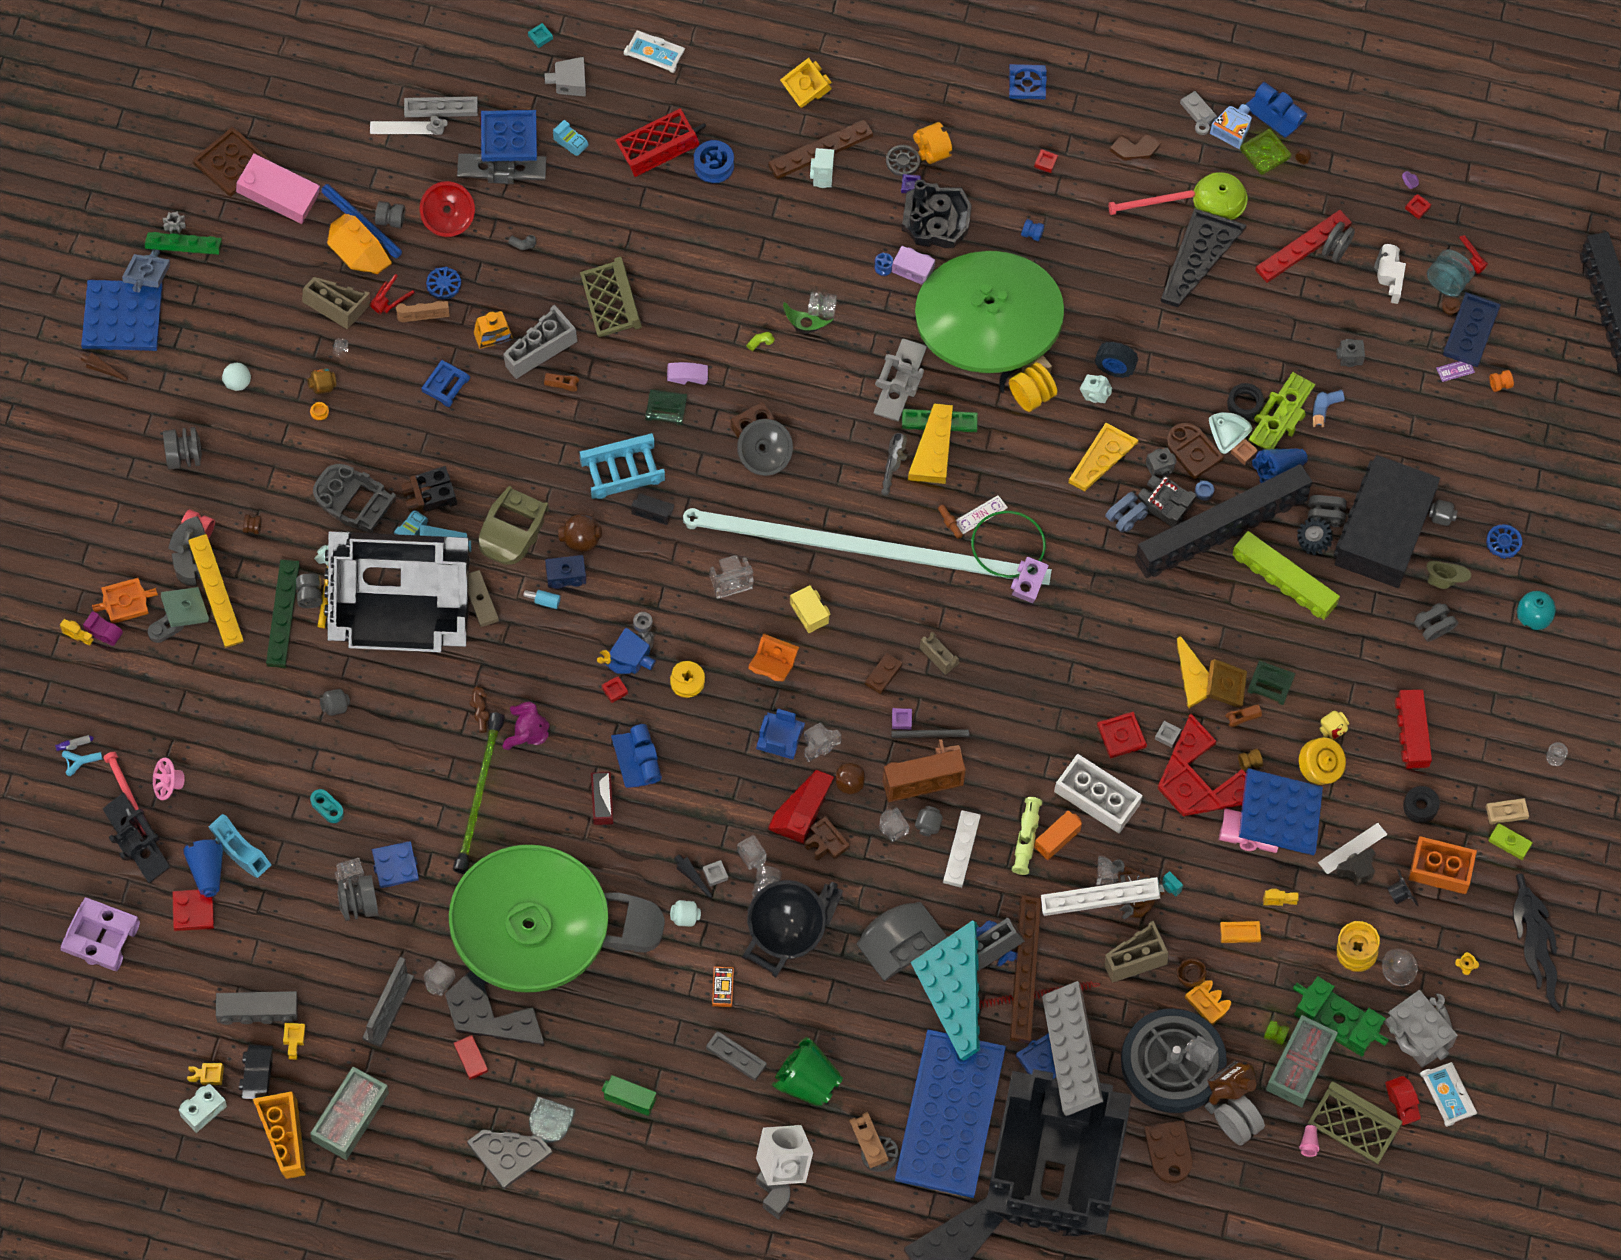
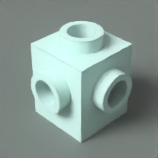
(1096, 388)

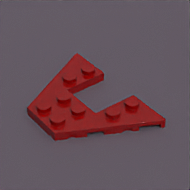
(1185, 787)

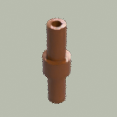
(950, 521)

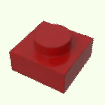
(1046, 161)
(1418, 206)
(614, 689)

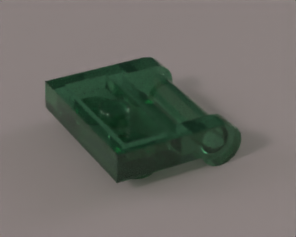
(666, 402)
(1273, 677)

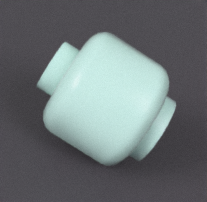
(685, 913)

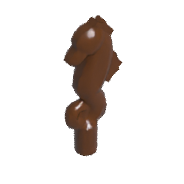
(477, 702)

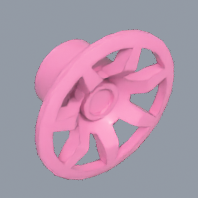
(169, 778)

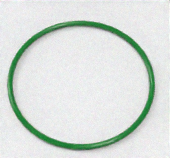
(1002, 512)

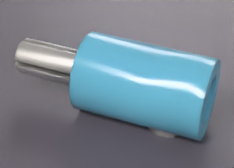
(544, 598)

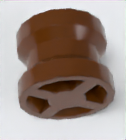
(252, 524)

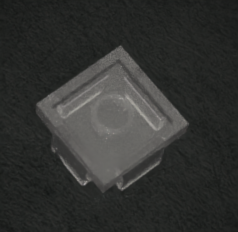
(734, 577)

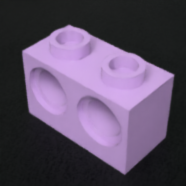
(1033, 581)

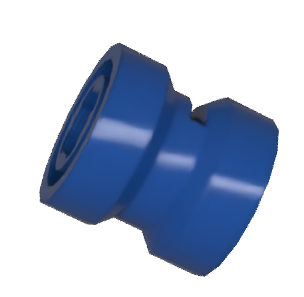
(1032, 230)

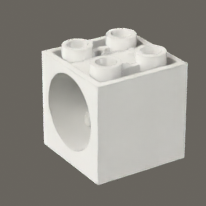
(784, 1155)

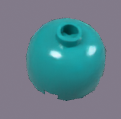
(1536, 610)

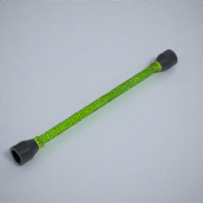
(495, 724)

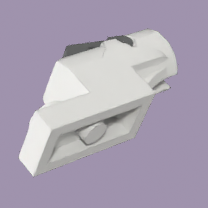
(1390, 270)

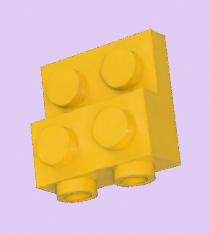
(806, 82)

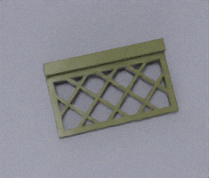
(626, 297)
(1360, 1106)

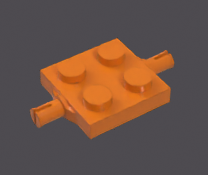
(125, 600)

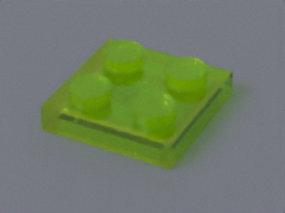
(1265, 151)

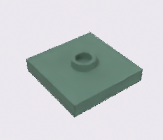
(184, 607)

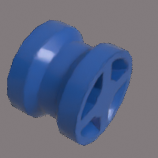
(881, 260)

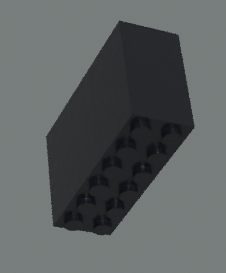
(1385, 521)

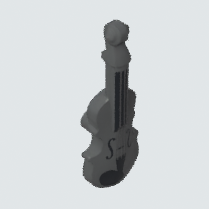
(896, 446)

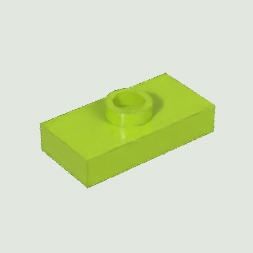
(1510, 841)

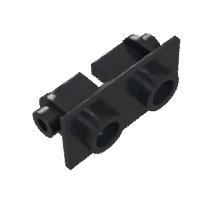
(830, 898)

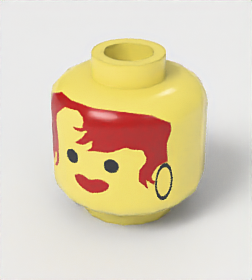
(1334, 725)

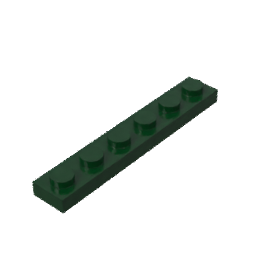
(282, 614)

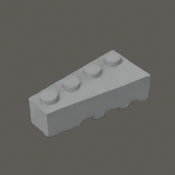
(541, 342)

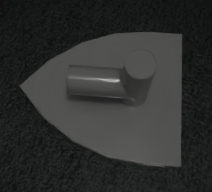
(187, 530)

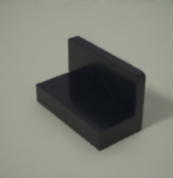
(652, 509)

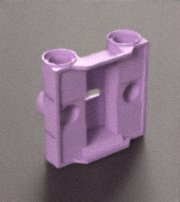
(86, 928)

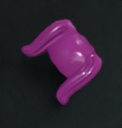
(527, 726)

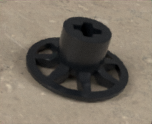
(1401, 891)

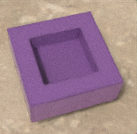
(901, 719)

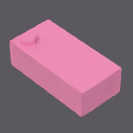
(277, 188)

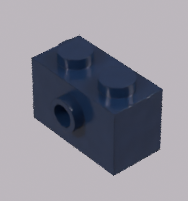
(565, 571)

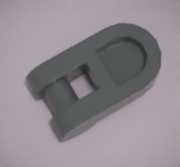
(158, 632)

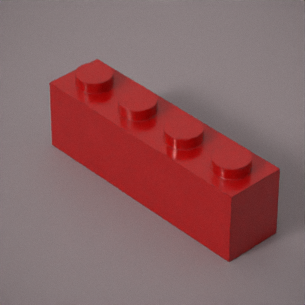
(1414, 729)

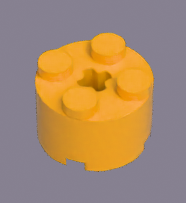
(933, 143)

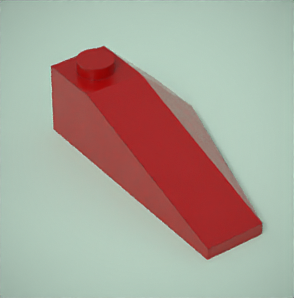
(801, 808)

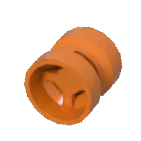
(1502, 380)

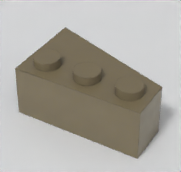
(335, 302)
(1137, 955)

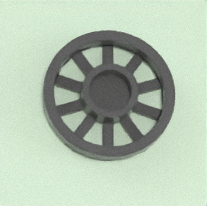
(902, 160)
(889, 1164)

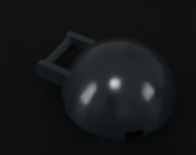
(784, 922)

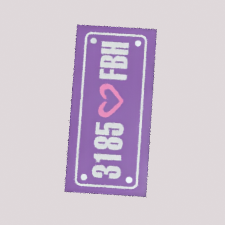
(1454, 370)

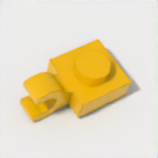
(293, 1036)

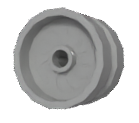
(1239, 1119)

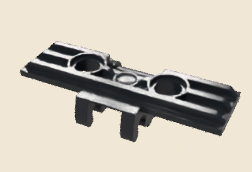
(132, 841)

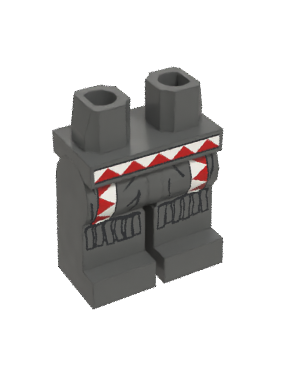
(1167, 500)

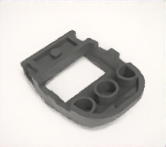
(338, 487)
(642, 925)

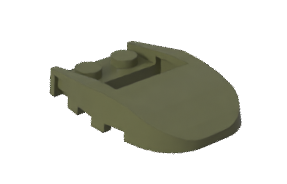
(504, 541)

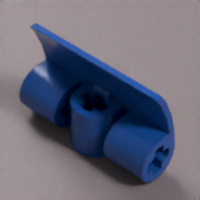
(1276, 110)
(637, 757)

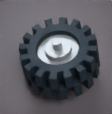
(1314, 536)

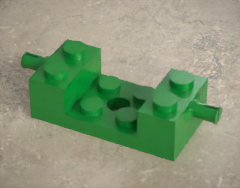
(1358, 1027)

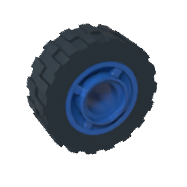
(1116, 359)

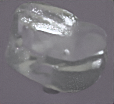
(340, 348)

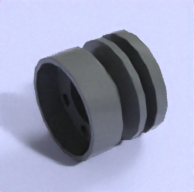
(182, 448)
(357, 898)

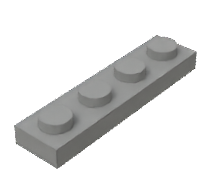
(441, 106)

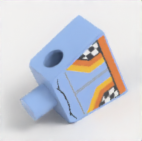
(1232, 125)

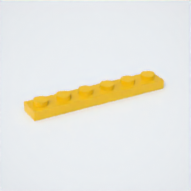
(215, 590)

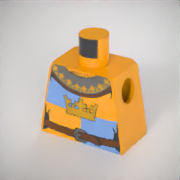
(492, 330)

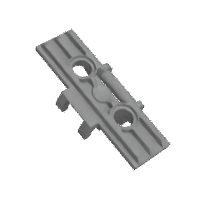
(905, 381)

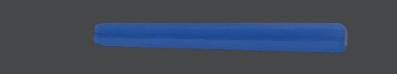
(347, 208)

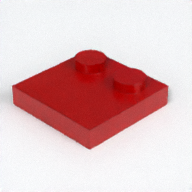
(192, 911)

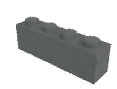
(256, 1007)

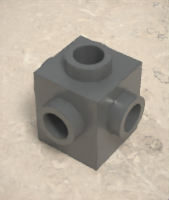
(1351, 352)
(1161, 462)

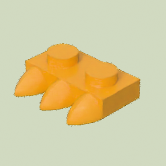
(1207, 1003)

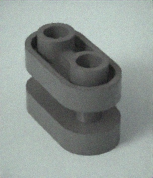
(1328, 509)
(1437, 613)

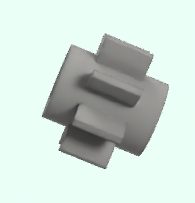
(174, 222)

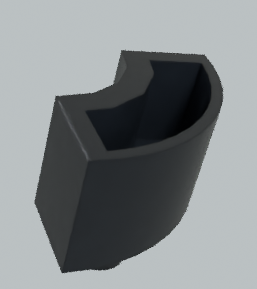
(257, 1071)

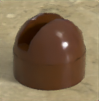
(1303, 156)

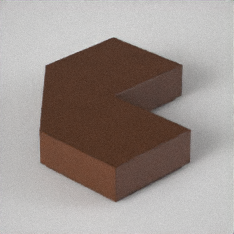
(1143, 149)

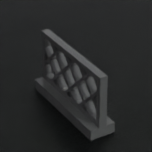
(388, 1004)

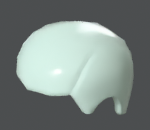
(236, 376)

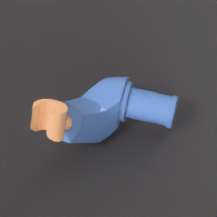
(1322, 403)

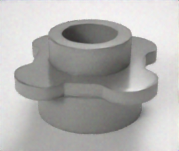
(437, 130)

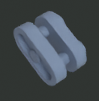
(1126, 522)

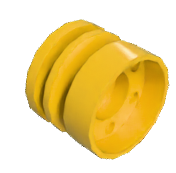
(1032, 387)
(1358, 936)

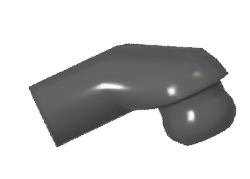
(525, 244)

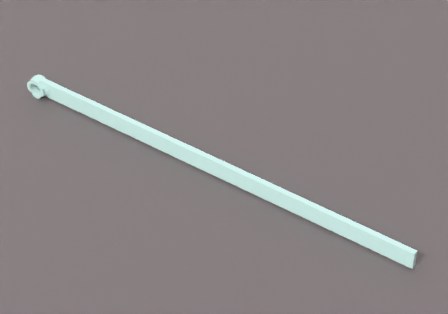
(851, 544)

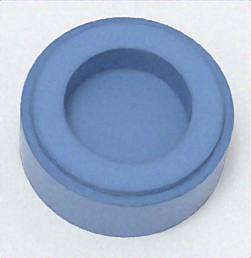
(1204, 490)

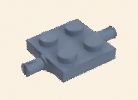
(146, 270)

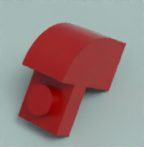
(1405, 1099)

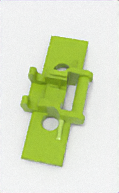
(1286, 414)

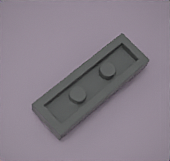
(736, 1056)

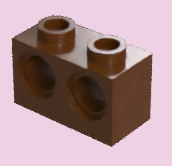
(755, 413)

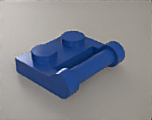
(441, 379)

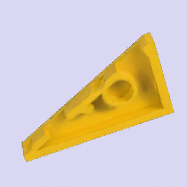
(1193, 674)

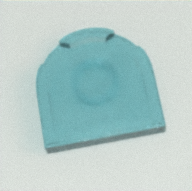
(550, 1120)

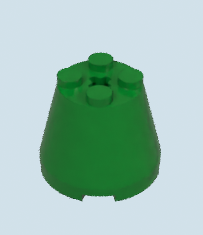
(808, 1074)

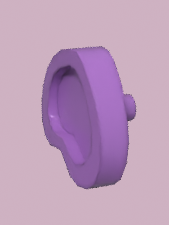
(1410, 180)

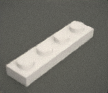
(961, 848)

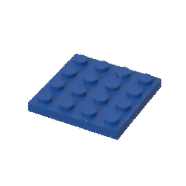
(120, 317)
(1280, 811)

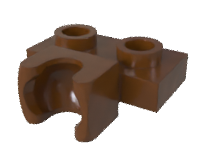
(826, 839)

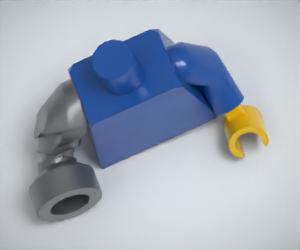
(631, 650)

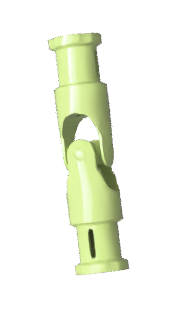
(1029, 825)

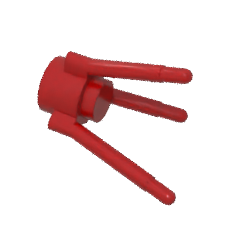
(1477, 261)
(380, 302)

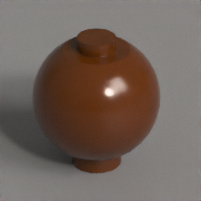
(580, 533)

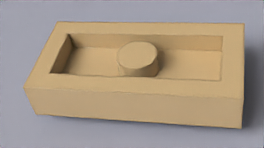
(1507, 811)

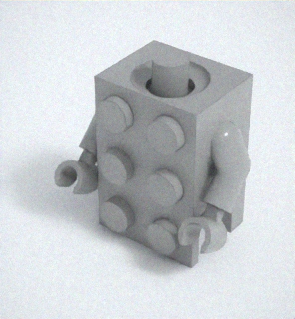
(1421, 1028)

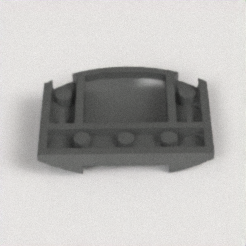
(899, 938)

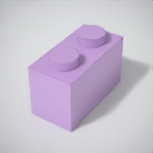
(913, 265)

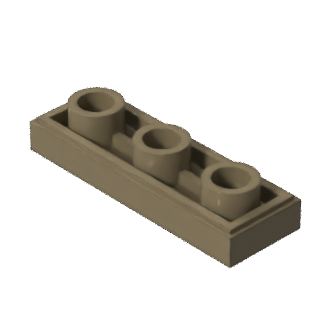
(483, 609)

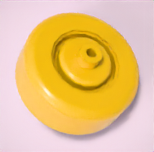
(1322, 761)

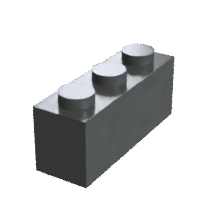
(997, 942)

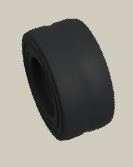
(1424, 794)

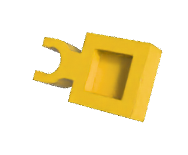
(74, 631)
(1278, 897)
(210, 1073)

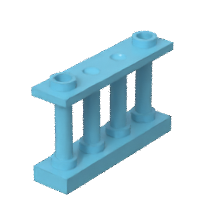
(622, 449)

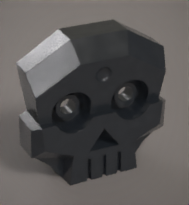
(924, 214)

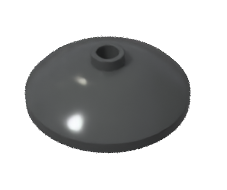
(776, 442)

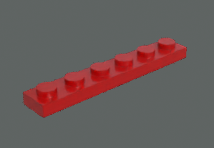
(1300, 247)

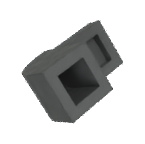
(185, 569)
(777, 1199)

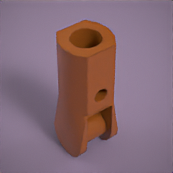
(557, 381)
(1246, 714)

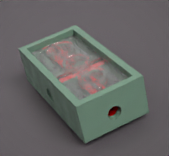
(1301, 1061)
(349, 1113)

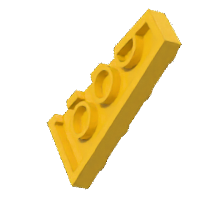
(1104, 452)

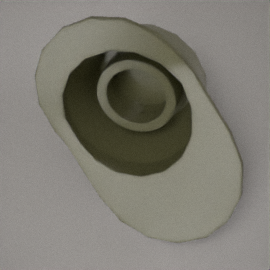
(1446, 574)

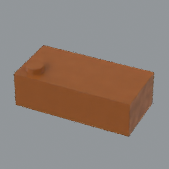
(923, 775)

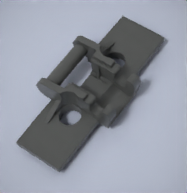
(500, 171)

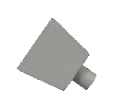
(568, 77)

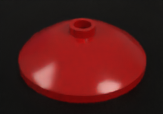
(450, 195)

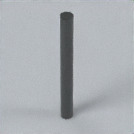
(930, 733)

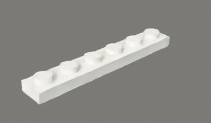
(1100, 896)

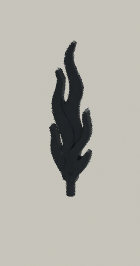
(1537, 932)

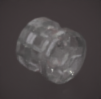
(1559, 750)

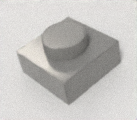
(1167, 734)
(715, 873)

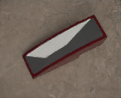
(602, 798)

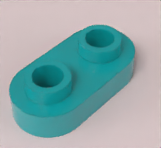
(327, 807)

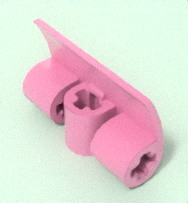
(1230, 831)

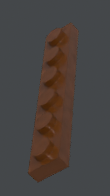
(837, 141)

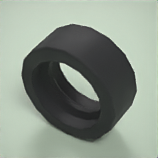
(1245, 388)

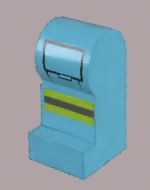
(569, 138)
(412, 524)

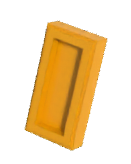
(1240, 932)

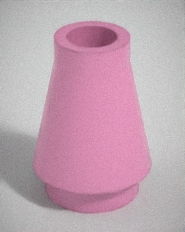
(1309, 1144)

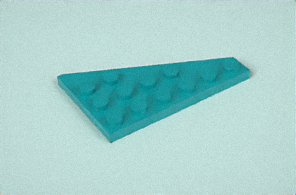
(951, 984)

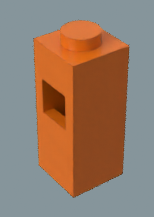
(1058, 835)

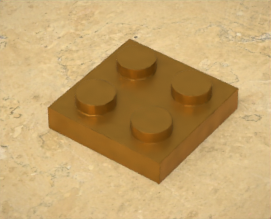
(1226, 683)

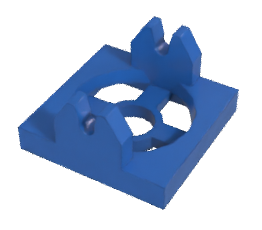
(1015, 93)

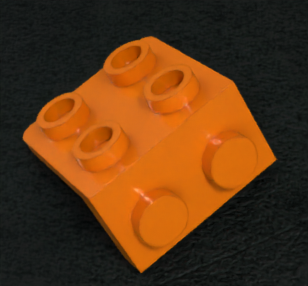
(774, 658)

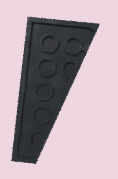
(1201, 248)
(958, 1237)

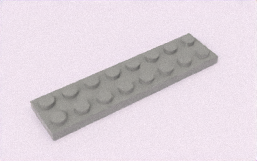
(1072, 1048)

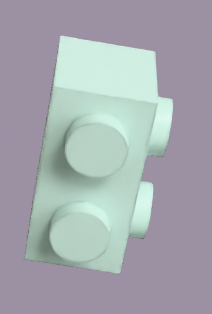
(822, 168)
(202, 1107)

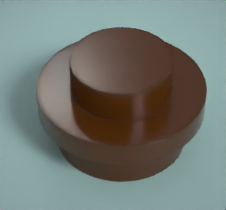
(1451, 305)

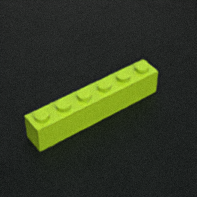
(1285, 575)

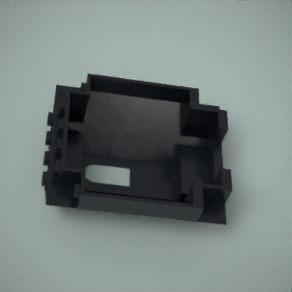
(420, 613)
(1039, 1132)

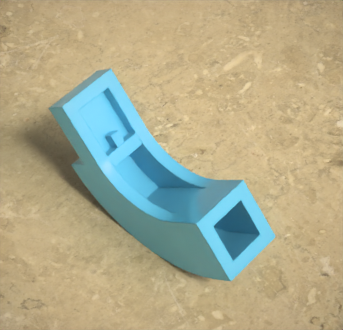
(238, 848)

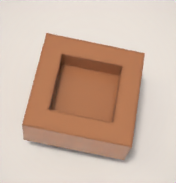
(1244, 451)

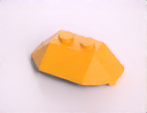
(357, 245)

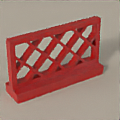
(663, 151)

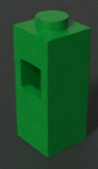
(629, 1095)

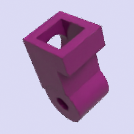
(102, 629)

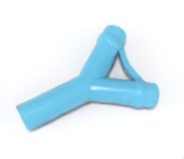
(79, 760)

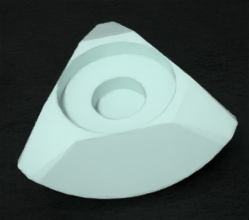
(1228, 430)

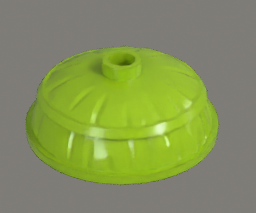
(1225, 203)

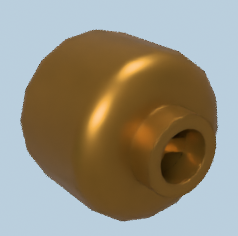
(322, 381)

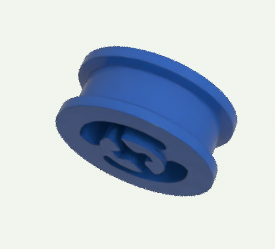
(712, 170)

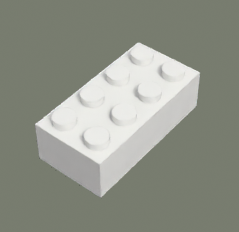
(1098, 793)

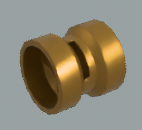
(1250, 760)

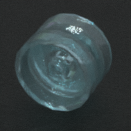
(1450, 273)

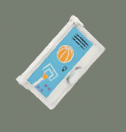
(652, 51)
(1445, 1089)

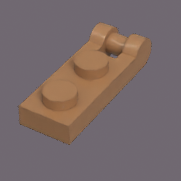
(422, 311)
(869, 1140)

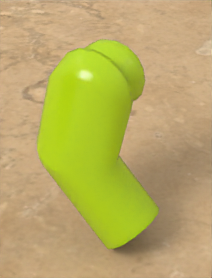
(759, 338)

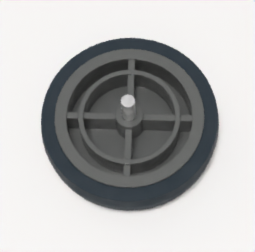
(1157, 1063)

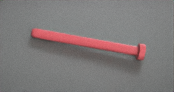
(1149, 201)
(111, 759)

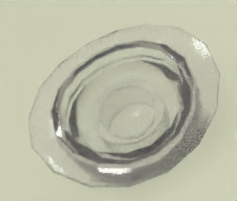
(1399, 967)

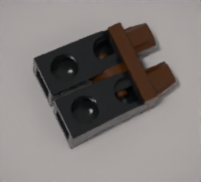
(430, 490)

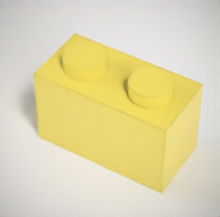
(810, 609)

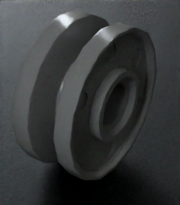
(1338, 242)

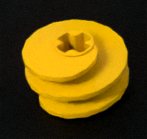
(684, 671)

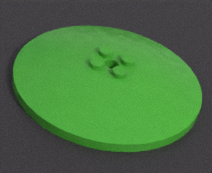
(995, 335)
(520, 887)

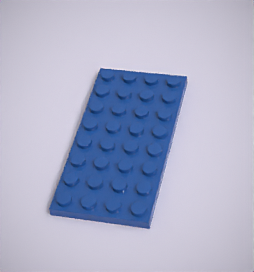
(949, 1116)

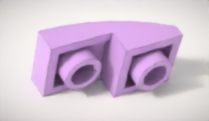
(686, 372)

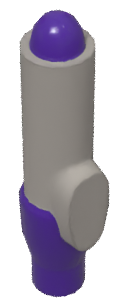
(72, 744)

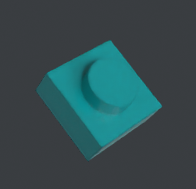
(540, 35)
(1172, 884)

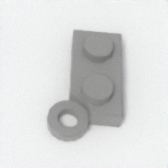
(1199, 112)

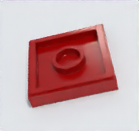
(1121, 734)

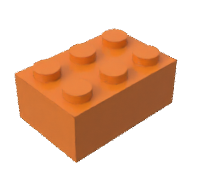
(1442, 865)

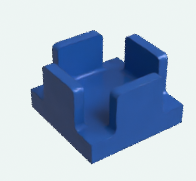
(780, 734)

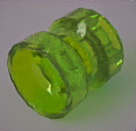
(1271, 1032)

